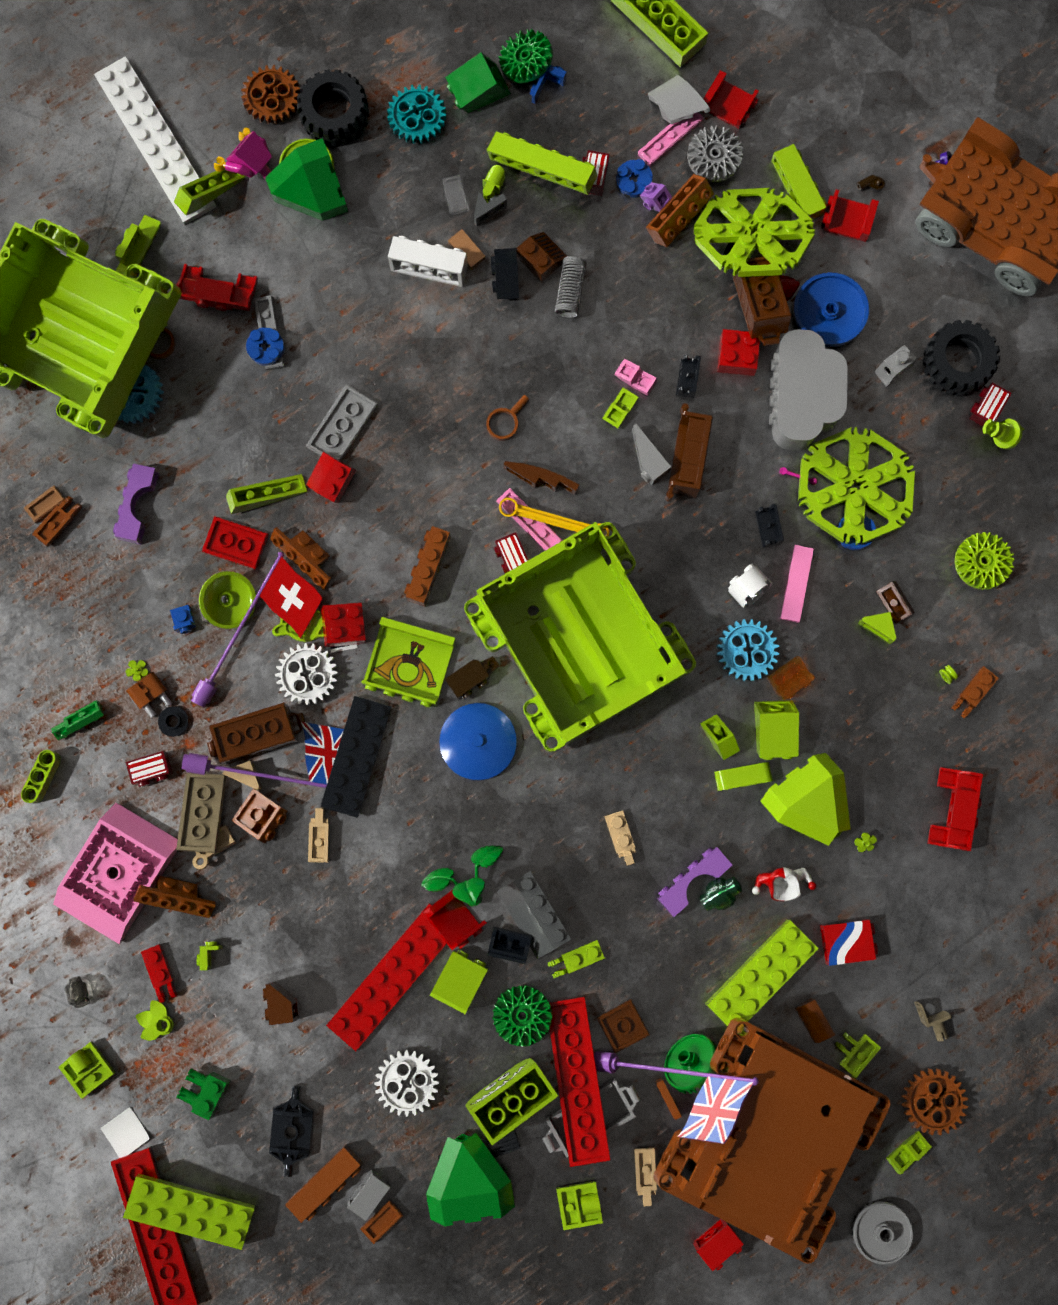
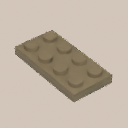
(201, 813)

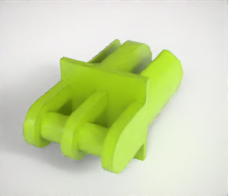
(493, 182)

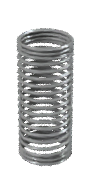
(564, 305)

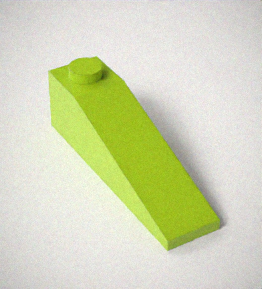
(205, 189)
(264, 493)

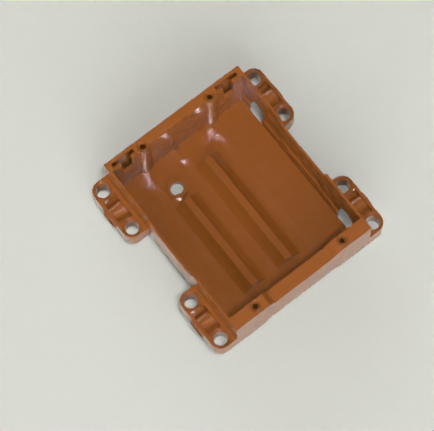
(783, 1151)

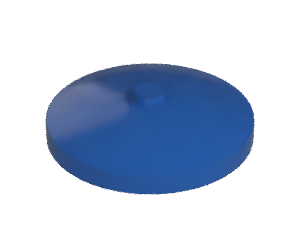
(832, 308)
(478, 741)

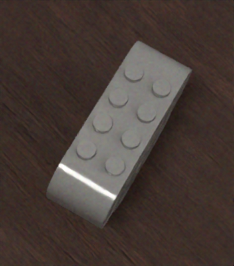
(807, 389)

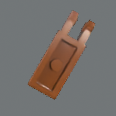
(56, 522)
(975, 690)

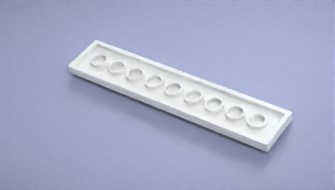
(149, 132)

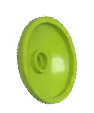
(239, 599)

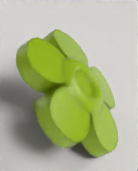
(136, 670)
(866, 842)

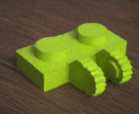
(859, 1055)

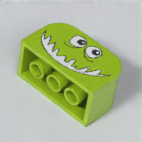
(510, 1100)

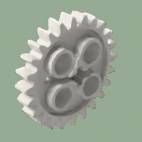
(323, 668)
(391, 1074)

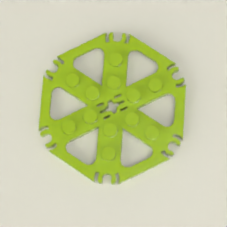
(763, 239)
(841, 492)

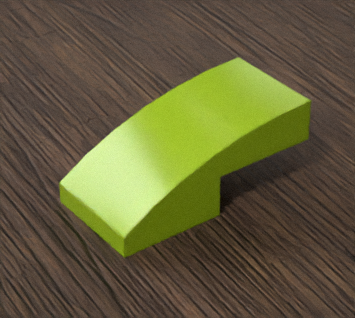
(620, 408)
(909, 1151)

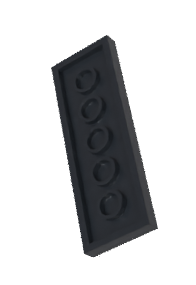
(355, 757)

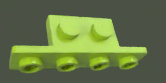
(136, 243)

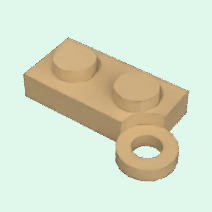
(225, 841)

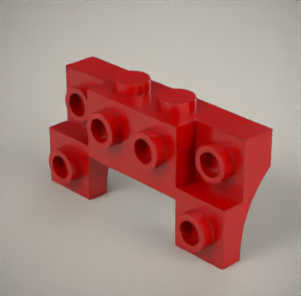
(216, 293)
(962, 809)

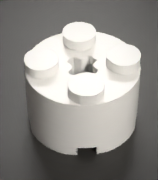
(749, 586)

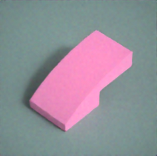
(635, 377)

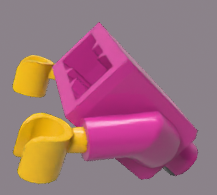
(248, 157)

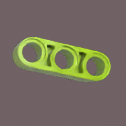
(743, 776)
(32, 782)

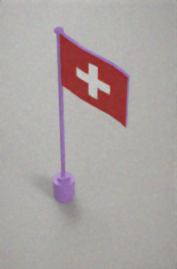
(287, 597)

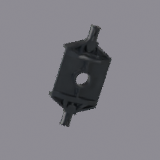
(291, 1114)

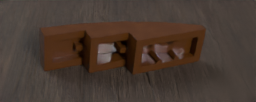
(533, 475)

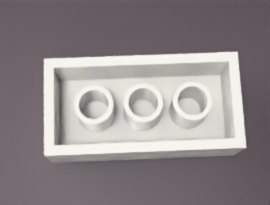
(428, 261)

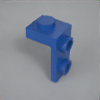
(554, 74)

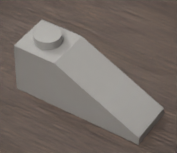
(650, 460)

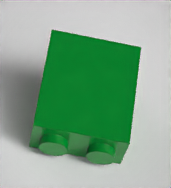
(477, 83)

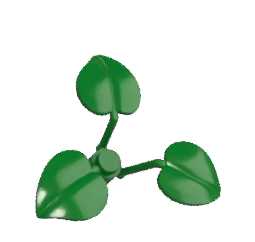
(470, 890)

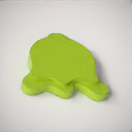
(313, 631)

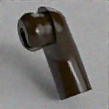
(871, 181)

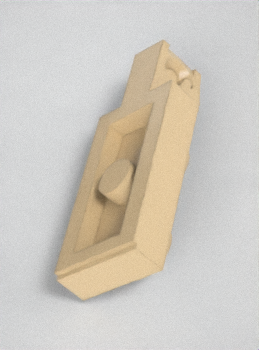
(621, 836)
(319, 837)
(644, 1171)

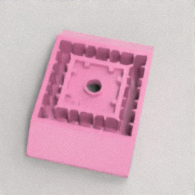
(138, 853)

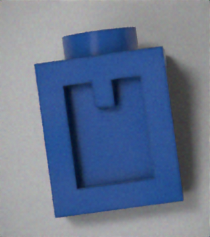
(183, 619)

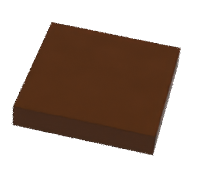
(623, 1026)

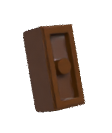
(895, 601)

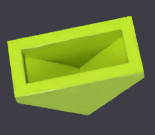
(880, 625)

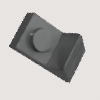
(487, 210)

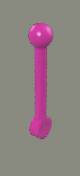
(783, 471)

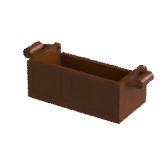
(763, 304)
(689, 454)
(254, 733)

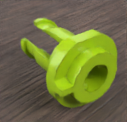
(1005, 433)

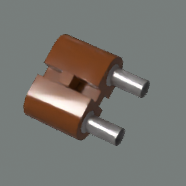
(146, 691)

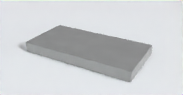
(342, 424)

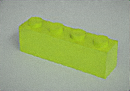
(798, 182)

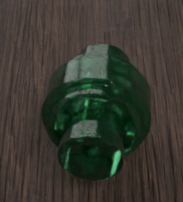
(720, 893)

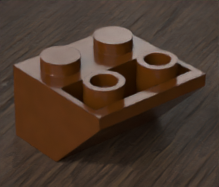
(280, 1003)

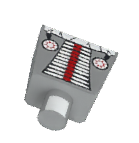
(897, 364)

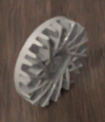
(718, 143)
(872, 1221)

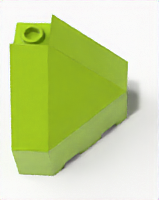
(812, 800)

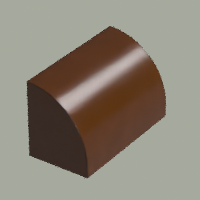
(814, 1021)

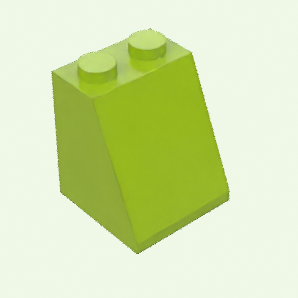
(777, 729)
(459, 981)

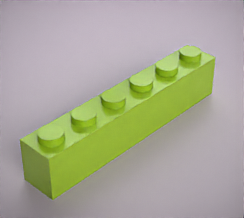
(542, 162)

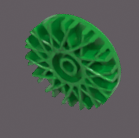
(526, 56)
(537, 1020)
(690, 1054)

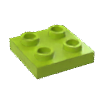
(86, 1069)
(579, 1205)

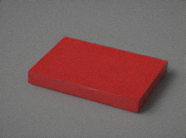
(235, 543)

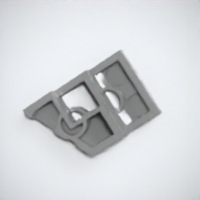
(677, 100)

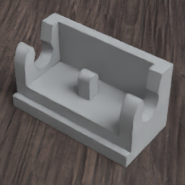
(368, 1195)

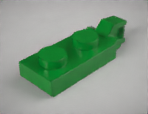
(78, 720)

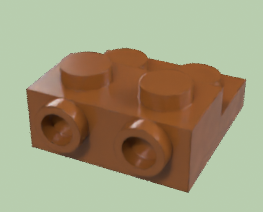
(260, 816)

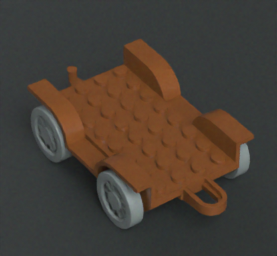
(995, 208)

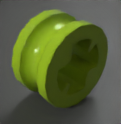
(948, 674)

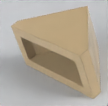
(250, 780)

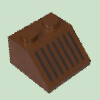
(540, 255)

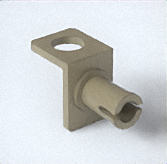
(935, 1021)

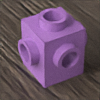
(655, 196)

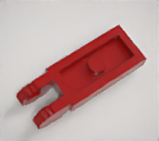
(159, 971)

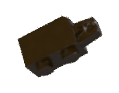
(471, 676)

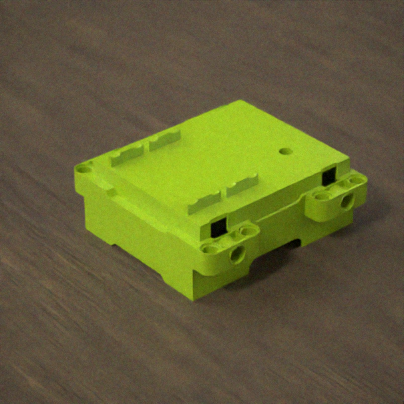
(87, 319)
(591, 641)

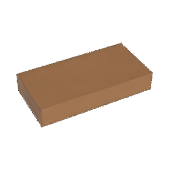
(463, 242)
(44, 504)

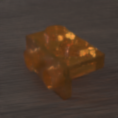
(790, 678)

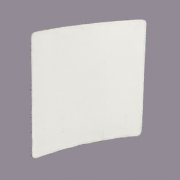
(125, 1133)

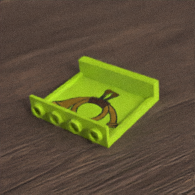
(409, 662)

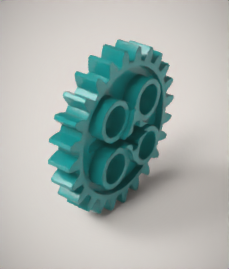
(423, 127)

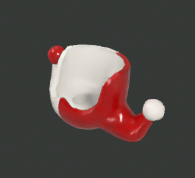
(784, 883)

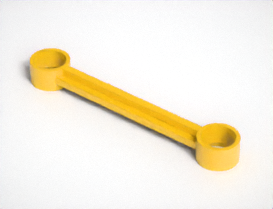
(546, 517)

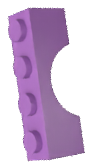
(140, 481)
(675, 898)

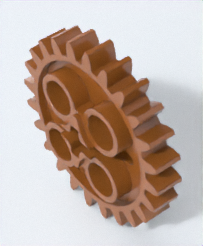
(270, 94)
(949, 1113)

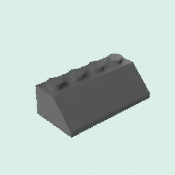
(534, 914)

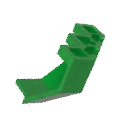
(308, 182)
(468, 1184)

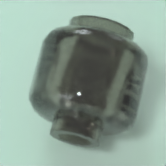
(78, 992)

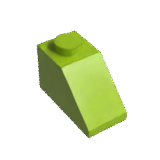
(720, 737)

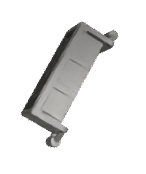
(615, 1109)

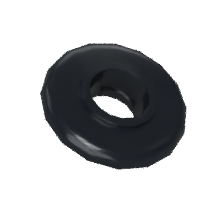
(181, 725)

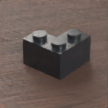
(505, 269)

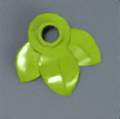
(152, 1020)

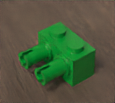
(207, 1101)

